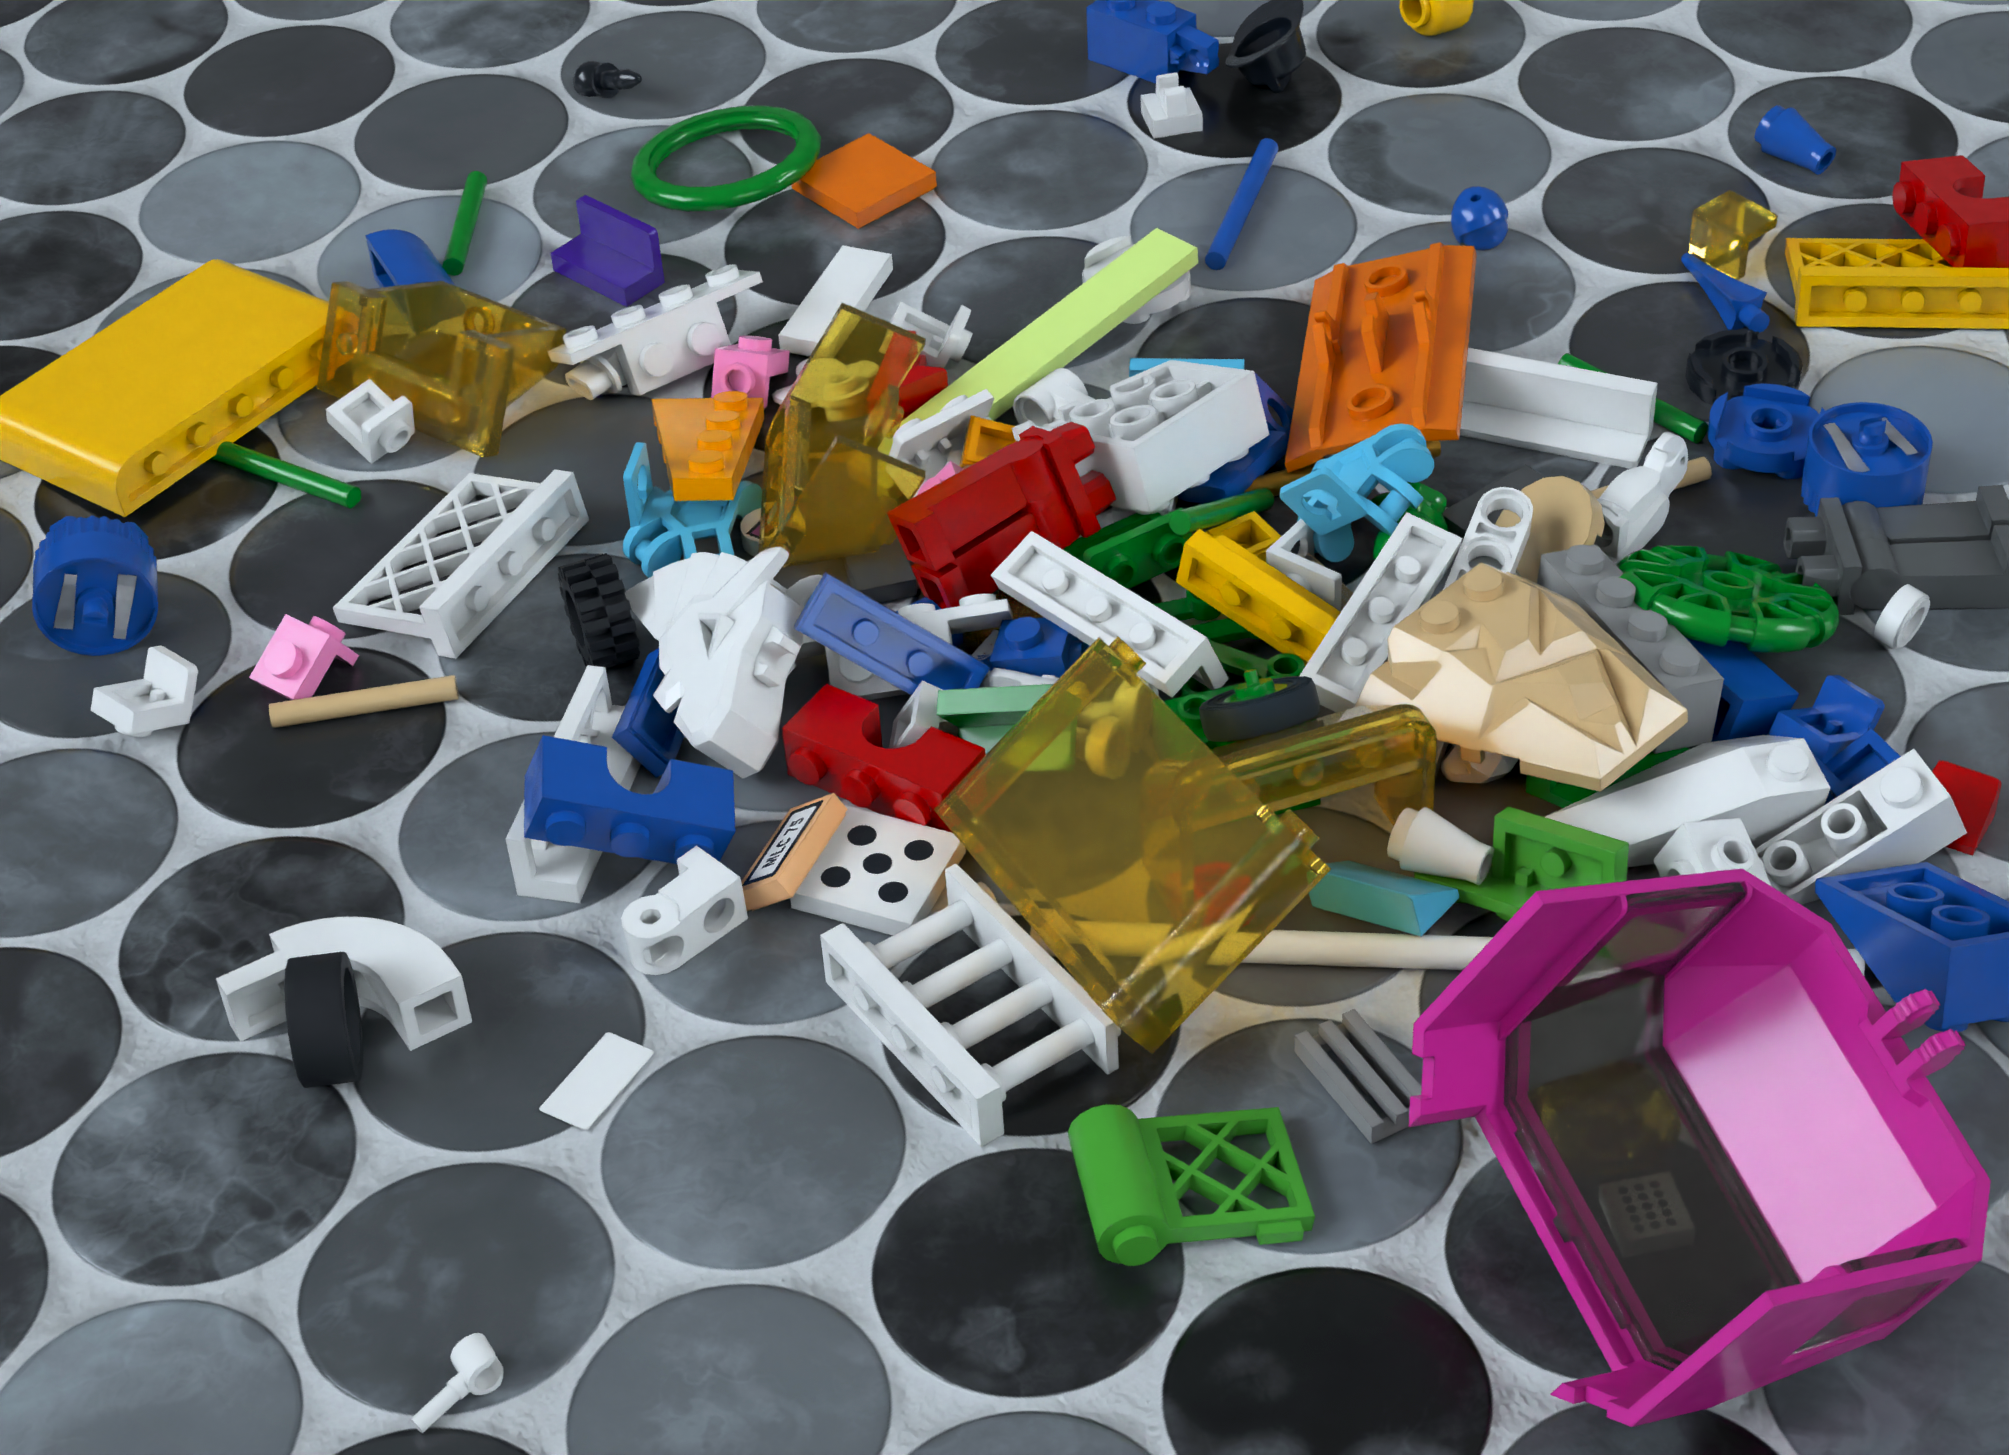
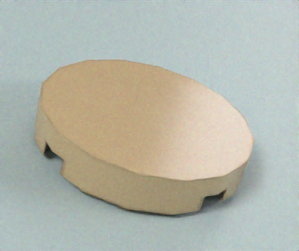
(1561, 518)

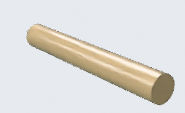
(363, 701)

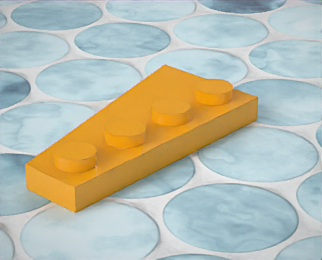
(707, 442)

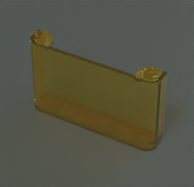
(1130, 844)

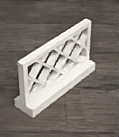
(482, 576)

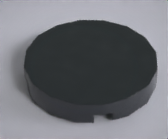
(1740, 359)

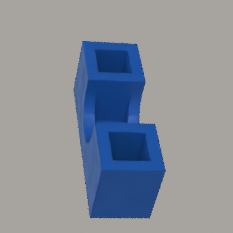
(579, 804)

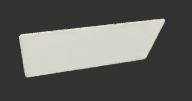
(596, 1081)

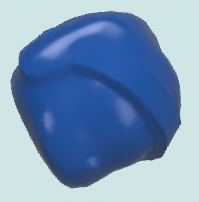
(1479, 218)

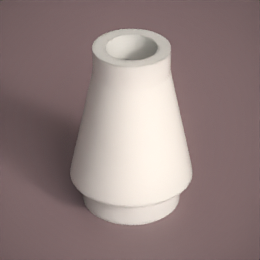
(1436, 847)

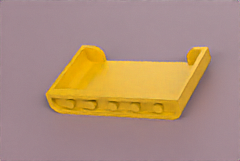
(165, 386)

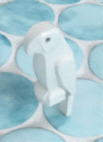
(1638, 498)

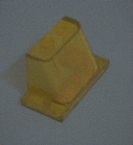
(442, 350)

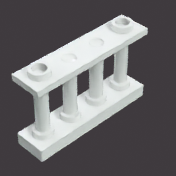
(938, 1050)

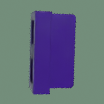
(611, 254)

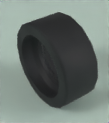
(323, 1019)

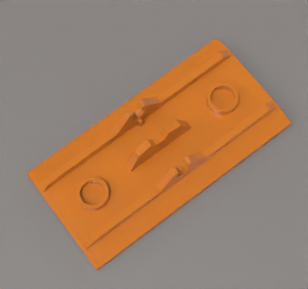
(1384, 351)

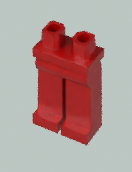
(990, 507)

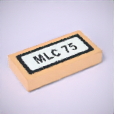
(792, 851)

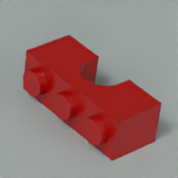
(1948, 211)
(840, 749)

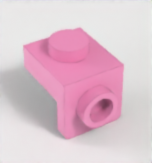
(748, 367)
(300, 657)

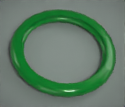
(733, 194)

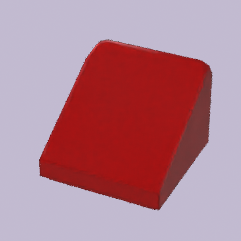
(1974, 798)

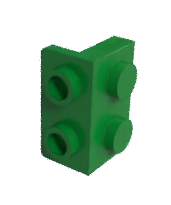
(1132, 548)

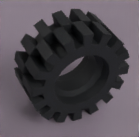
(598, 611)

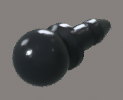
(603, 79)

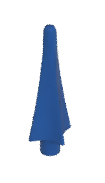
(1735, 301)

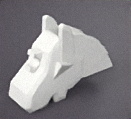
(725, 649)

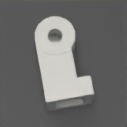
(684, 914)

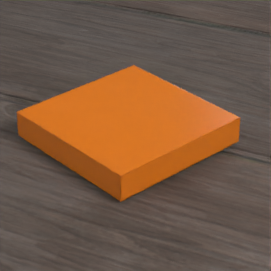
(865, 180)

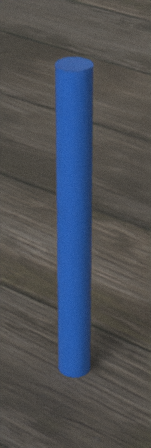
(1241, 204)

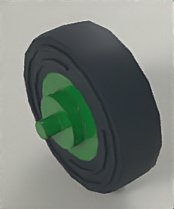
(1259, 707)

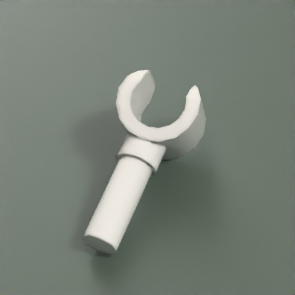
(477, 1373)

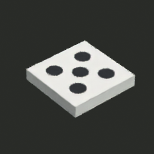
(879, 872)

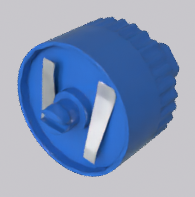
(1866, 456)
(95, 585)

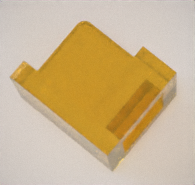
(1725, 228)

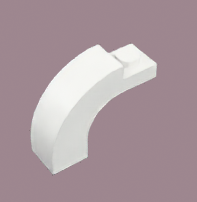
(393, 970)

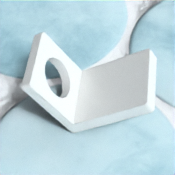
(1300, 567)

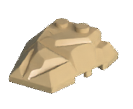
(1525, 679)

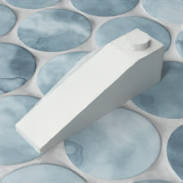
(1752, 778)

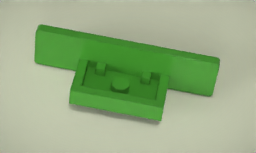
(1538, 856)

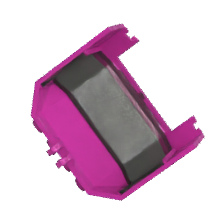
(1707, 1131)

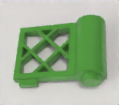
(1132, 1188)

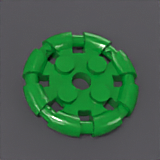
(1731, 598)

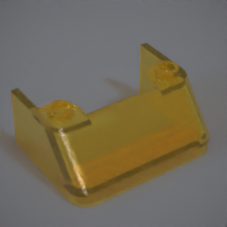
(822, 463)
(1341, 752)

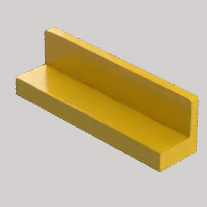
(1255, 594)

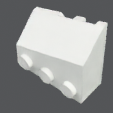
(1167, 430)

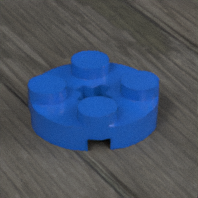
(1743, 442)

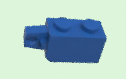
(1148, 38)

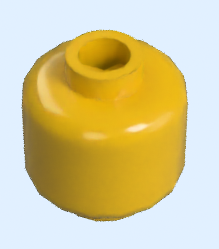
(1435, 16)

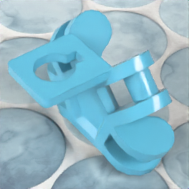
(1340, 485)
(656, 512)

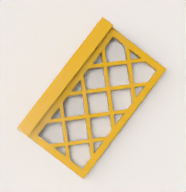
(1893, 290)

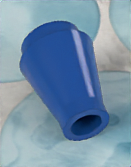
(1792, 139)

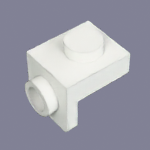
(942, 340)
(372, 420)
(151, 703)

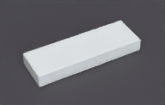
(850, 278)

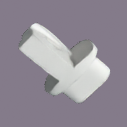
(597, 375)

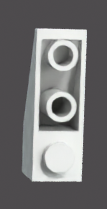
(1878, 824)

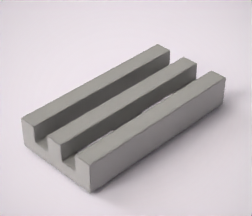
(1373, 1070)

